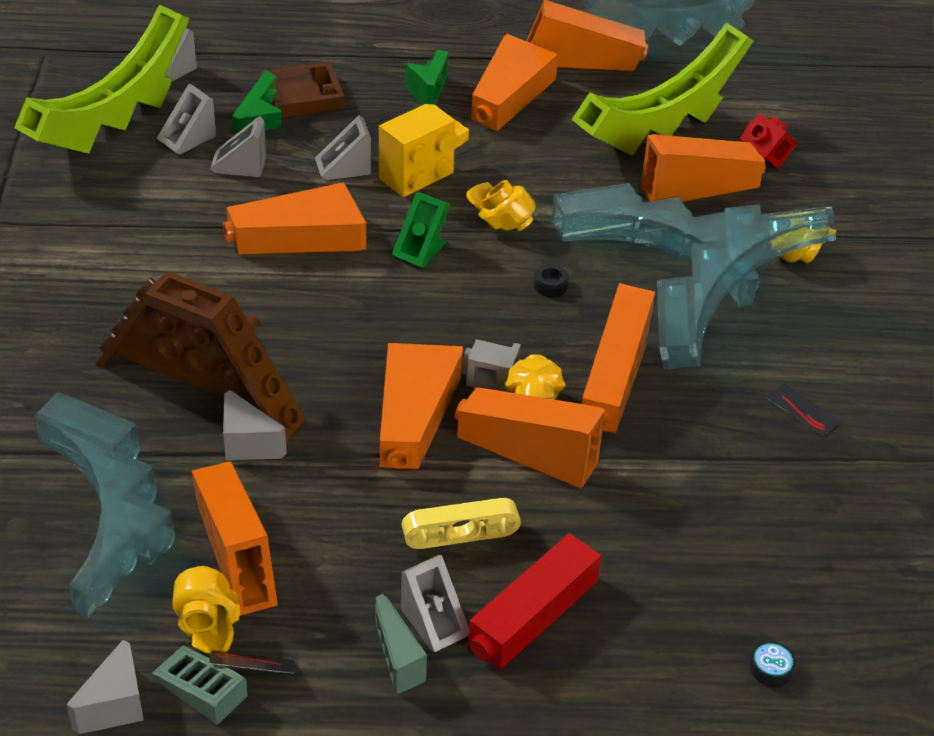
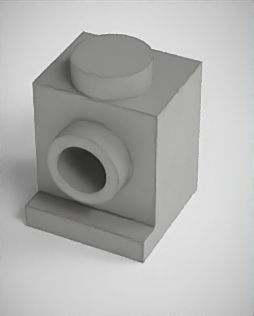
(489, 364)

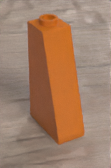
(587, 39)
(512, 81)
(698, 167)
(298, 223)
(620, 353)
(415, 398)
(534, 431)
(236, 536)

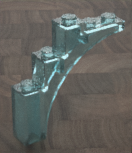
(673, 18)
(661, 224)
(717, 266)
(126, 487)

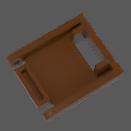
(300, 92)

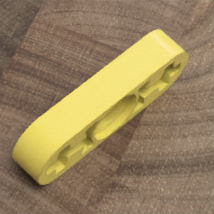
(423, 530)

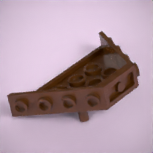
(202, 342)

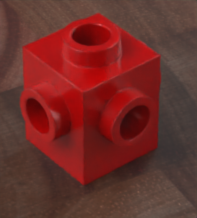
(769, 139)

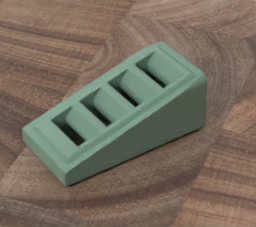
(401, 650)
(213, 707)

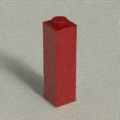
(533, 601)

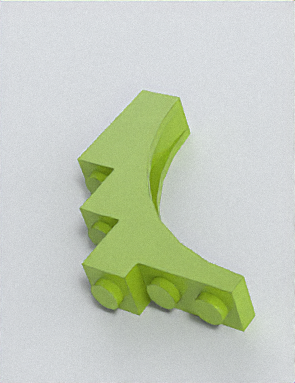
(140, 77)
(662, 109)

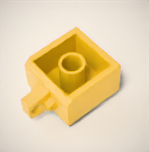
(418, 148)

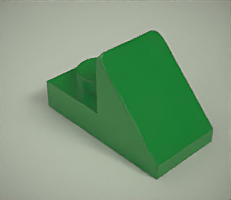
(427, 81)
(257, 104)
(421, 230)

